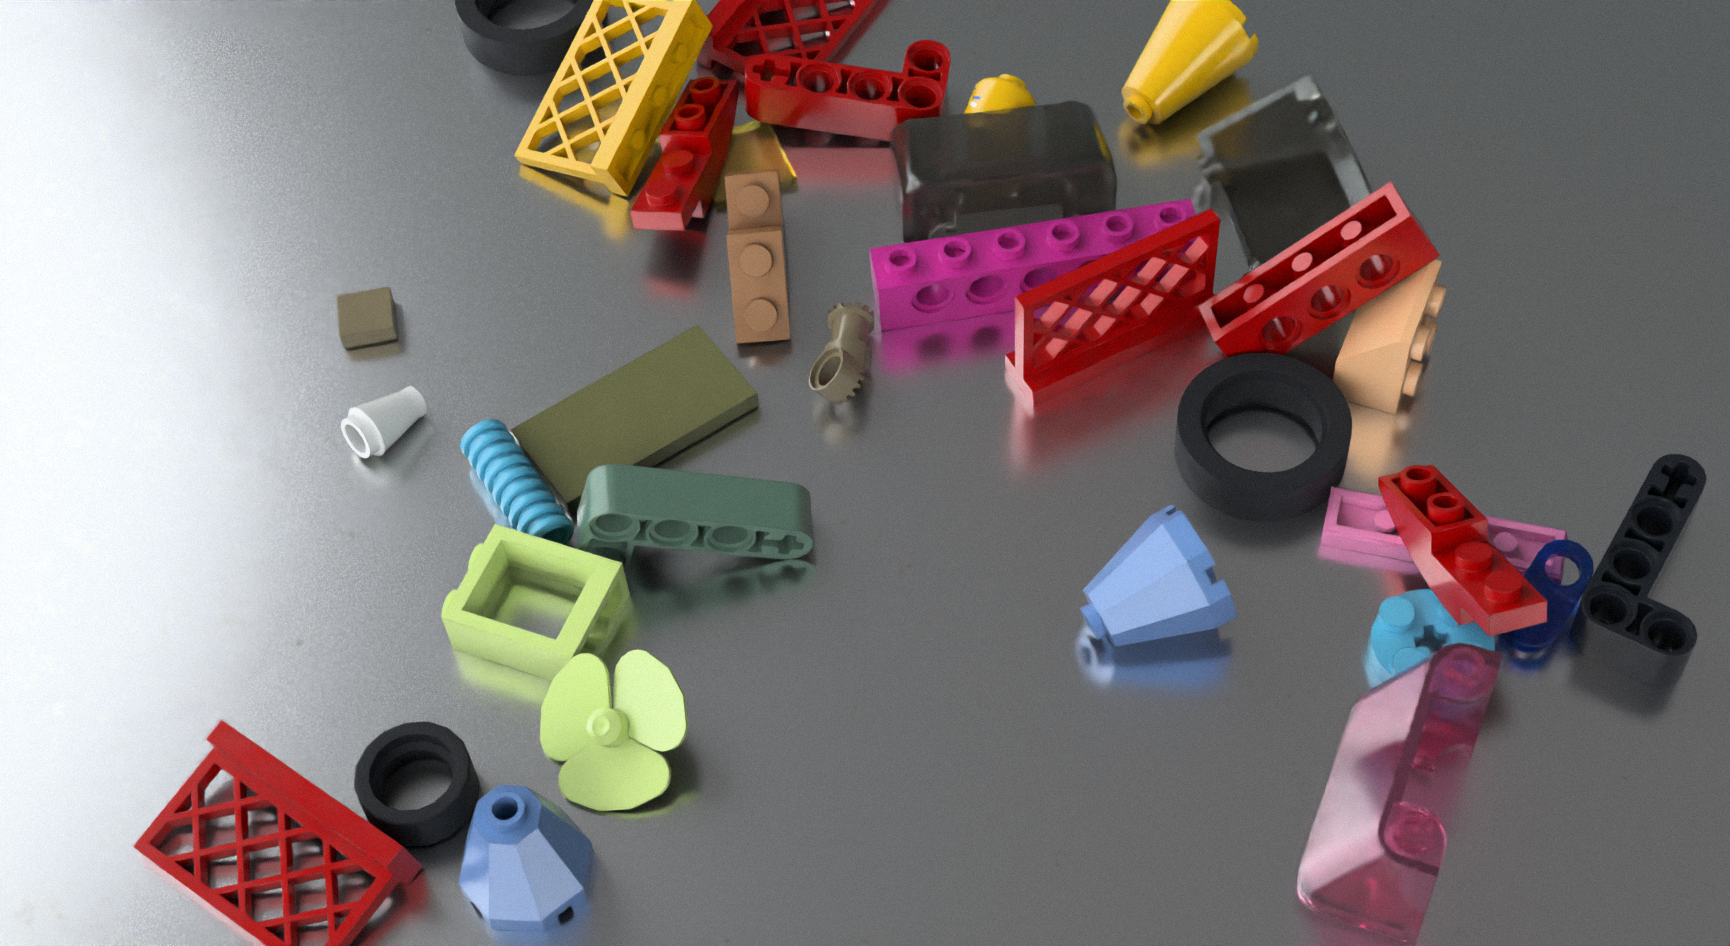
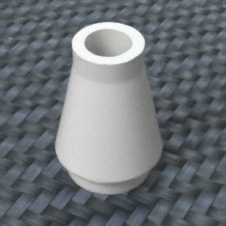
(381, 422)

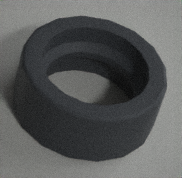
(401, 746)

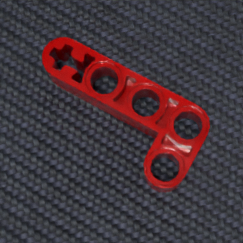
(847, 96)

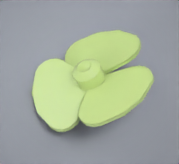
(607, 748)

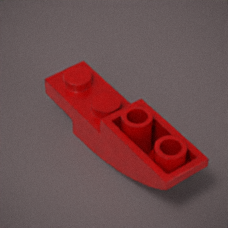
(692, 156)
(1453, 552)

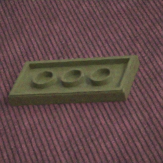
(636, 414)

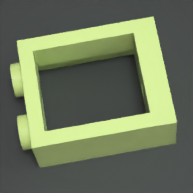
(585, 629)

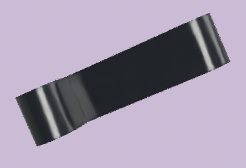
(1642, 554)

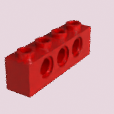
(1320, 277)

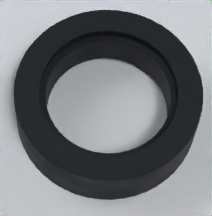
(519, 50)
(1270, 380)

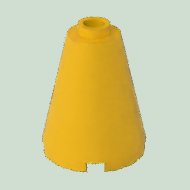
(1187, 56)

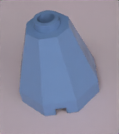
(1158, 585)
(524, 860)

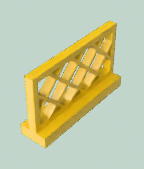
(646, 94)

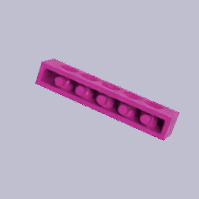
(988, 268)

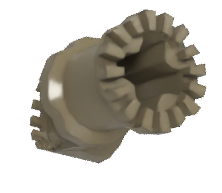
(844, 354)

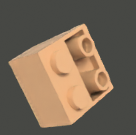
(1388, 338)

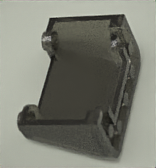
(999, 164)
(1283, 167)

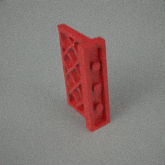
(734, 18)
(1104, 334)
(297, 800)

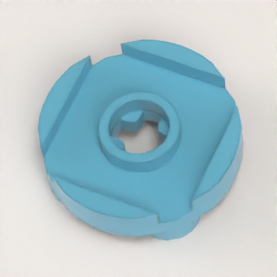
(1407, 620)

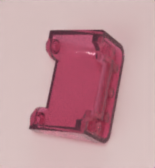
(1368, 850)

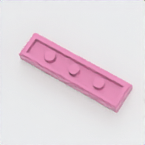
(1364, 525)

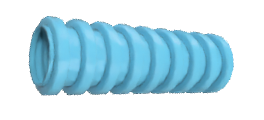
(515, 482)

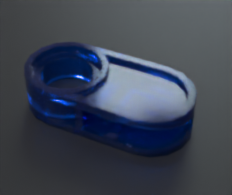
(1560, 599)

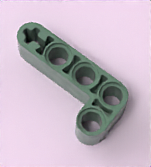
(692, 513)

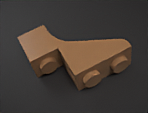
(757, 255)

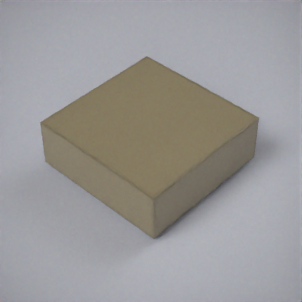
(366, 317)

